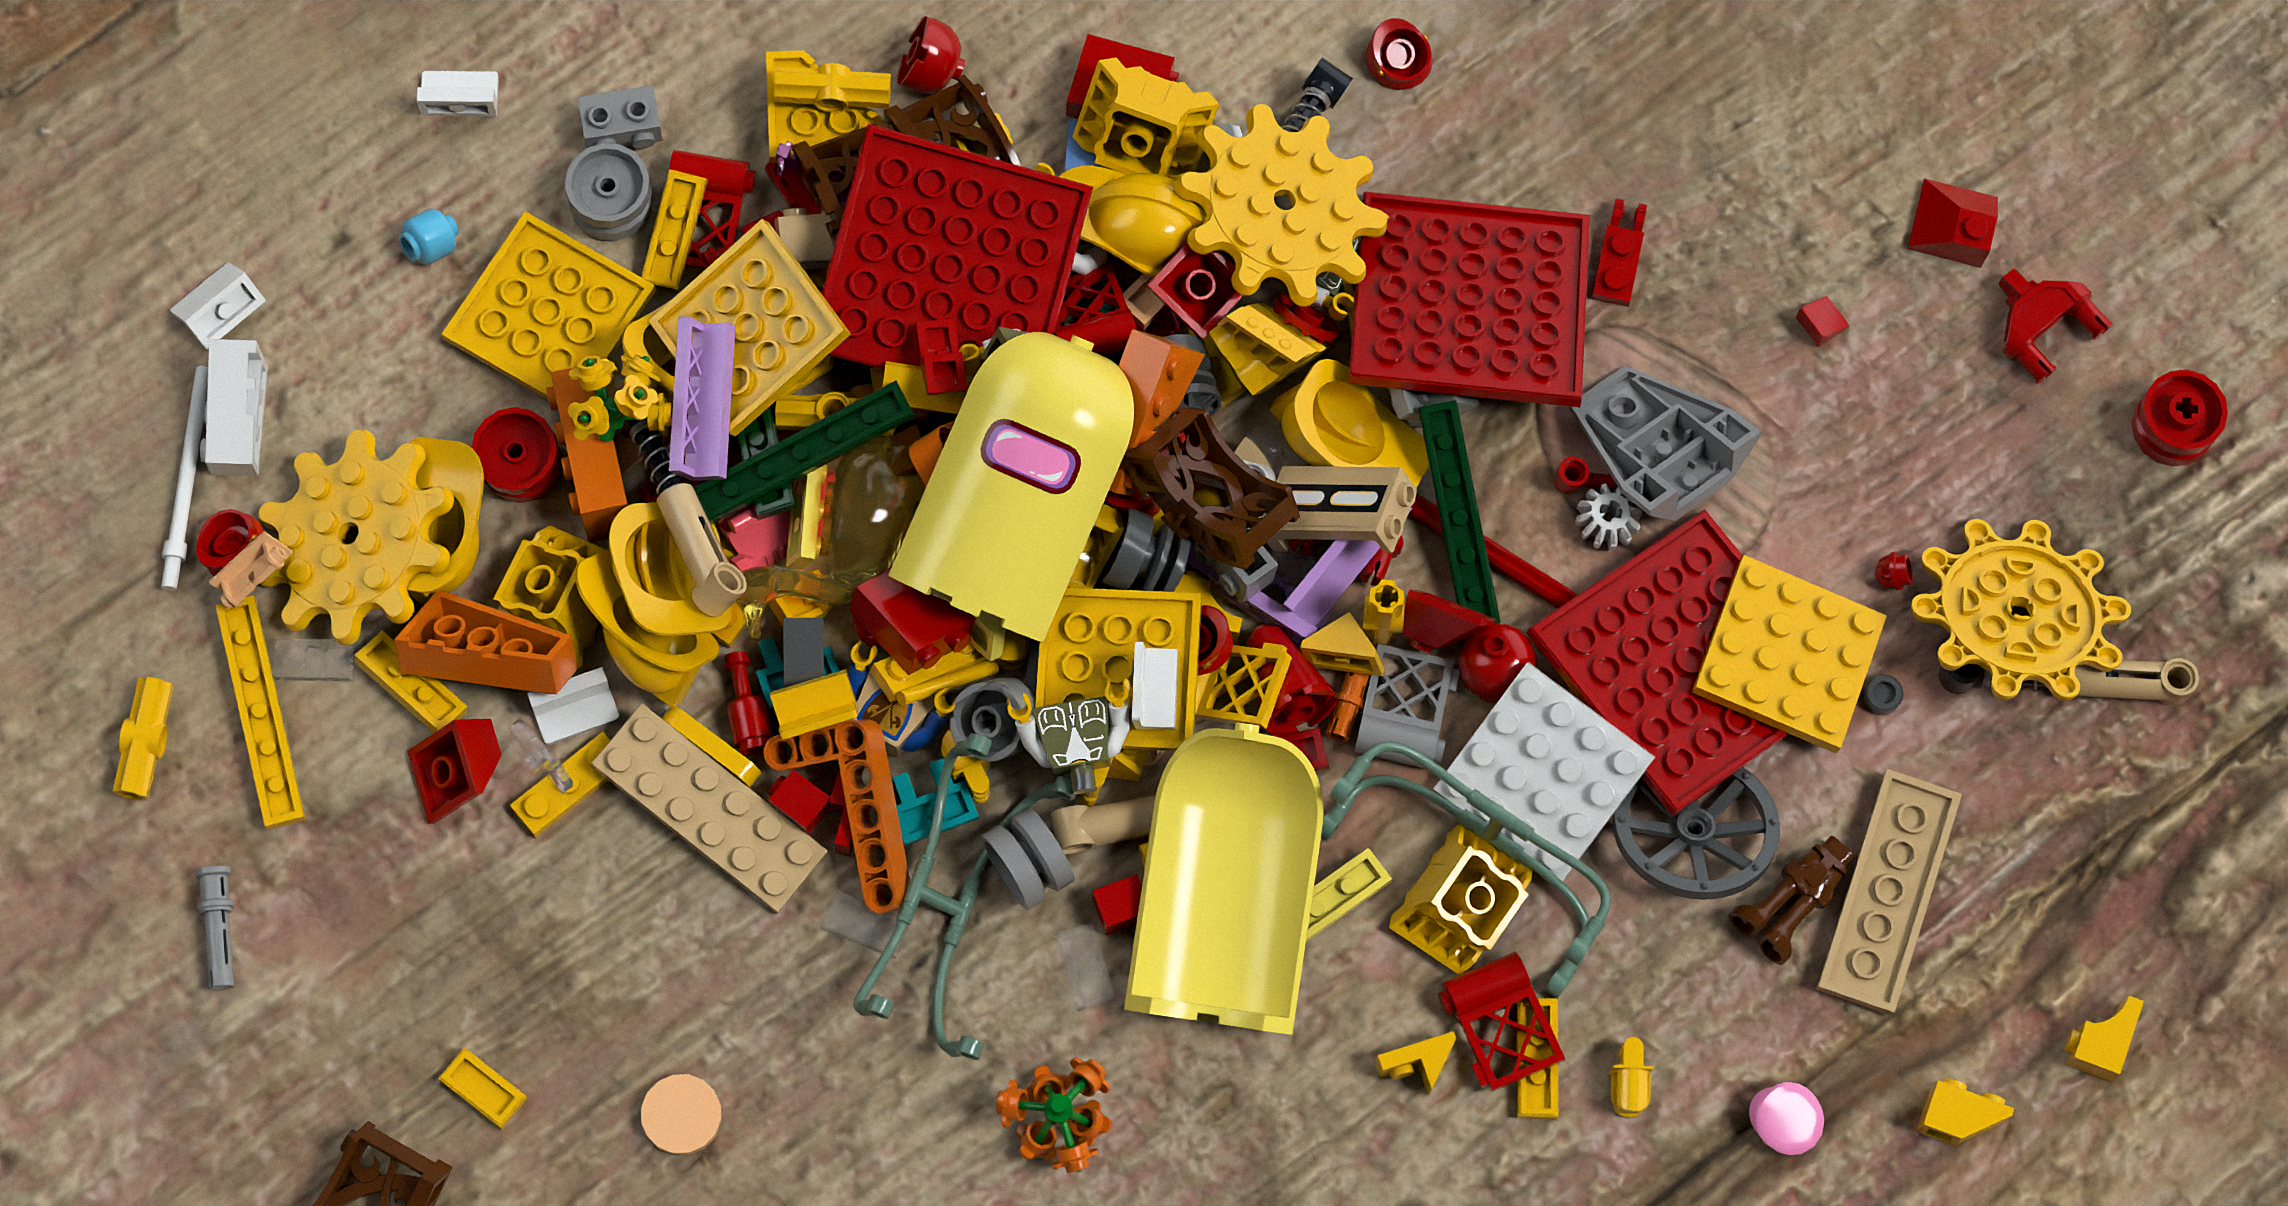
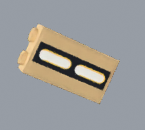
(1346, 504)

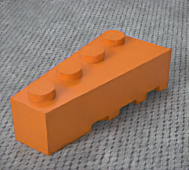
(1158, 379)
(589, 462)
(484, 646)

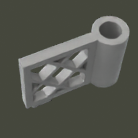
(1409, 730)

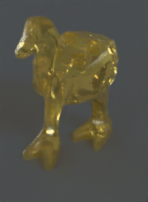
(861, 534)

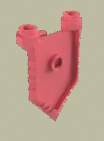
(761, 540)

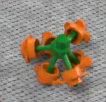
(1050, 1097)

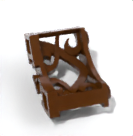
(991, 136)
(825, 160)
(1210, 456)
(410, 1189)

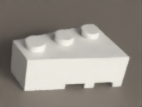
(234, 407)

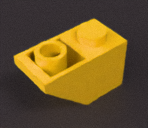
(1958, 1114)

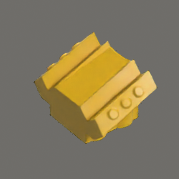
(1142, 121)
(1263, 346)
(544, 588)
(1462, 900)

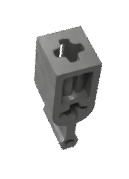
(803, 649)

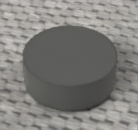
(1882, 694)

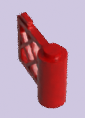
(726, 185)
(1105, 330)
(1482, 994)

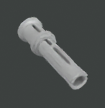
(216, 908)

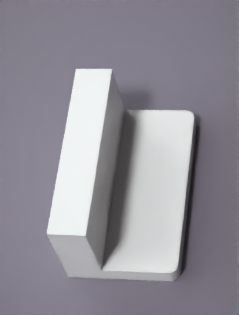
(458, 93)
(218, 304)
(1154, 688)
(576, 709)

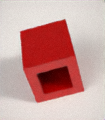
(799, 801)
(1118, 904)

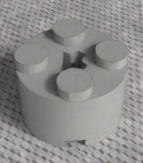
(978, 708)

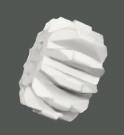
(1595, 509)

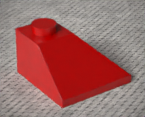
(1954, 223)
(1196, 288)
(1439, 622)
(454, 765)

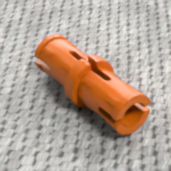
(1347, 707)

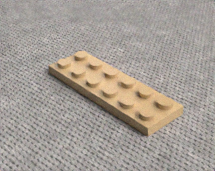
(709, 808)
(1889, 892)

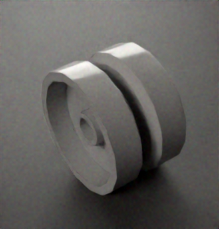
(609, 191)
(1027, 858)

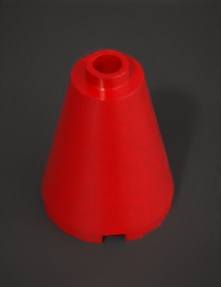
(1304, 693)

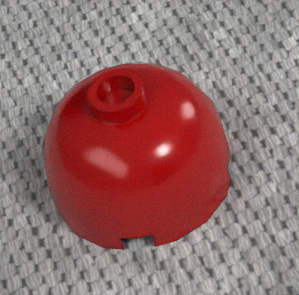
(931, 58)
(1494, 659)

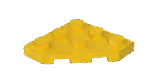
(804, 121)

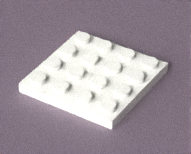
(1549, 766)

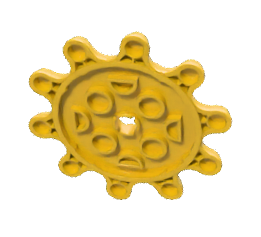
(1275, 241)
(387, 552)
(2026, 574)

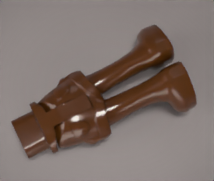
(1812, 880)

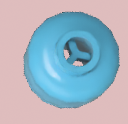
(428, 236)

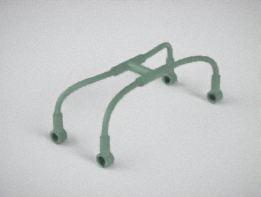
(1350, 786)
(960, 910)

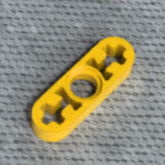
(712, 745)

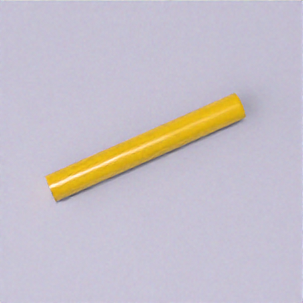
(950, 680)

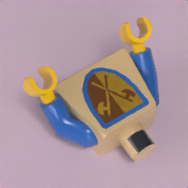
(905, 726)

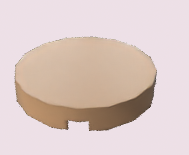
(681, 1114)

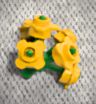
(633, 402)

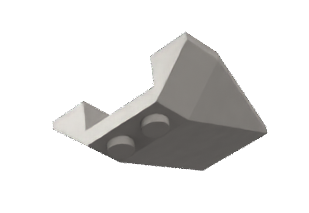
(1663, 441)

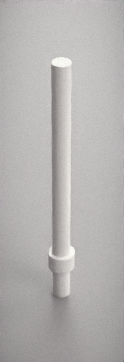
(175, 549)

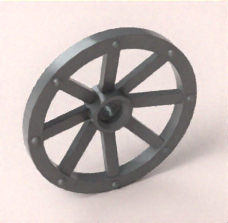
(1703, 823)

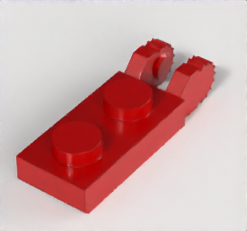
(1619, 257)

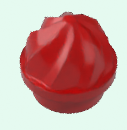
(1894, 571)

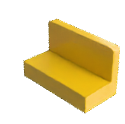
(814, 704)

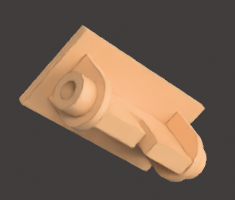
(250, 569)

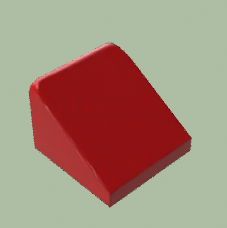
(1821, 320)

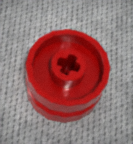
(2179, 417)
(524, 435)

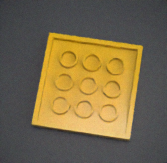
(546, 306)
(777, 315)
(1096, 641)
(1789, 654)

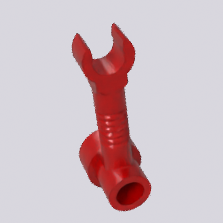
(1579, 472)

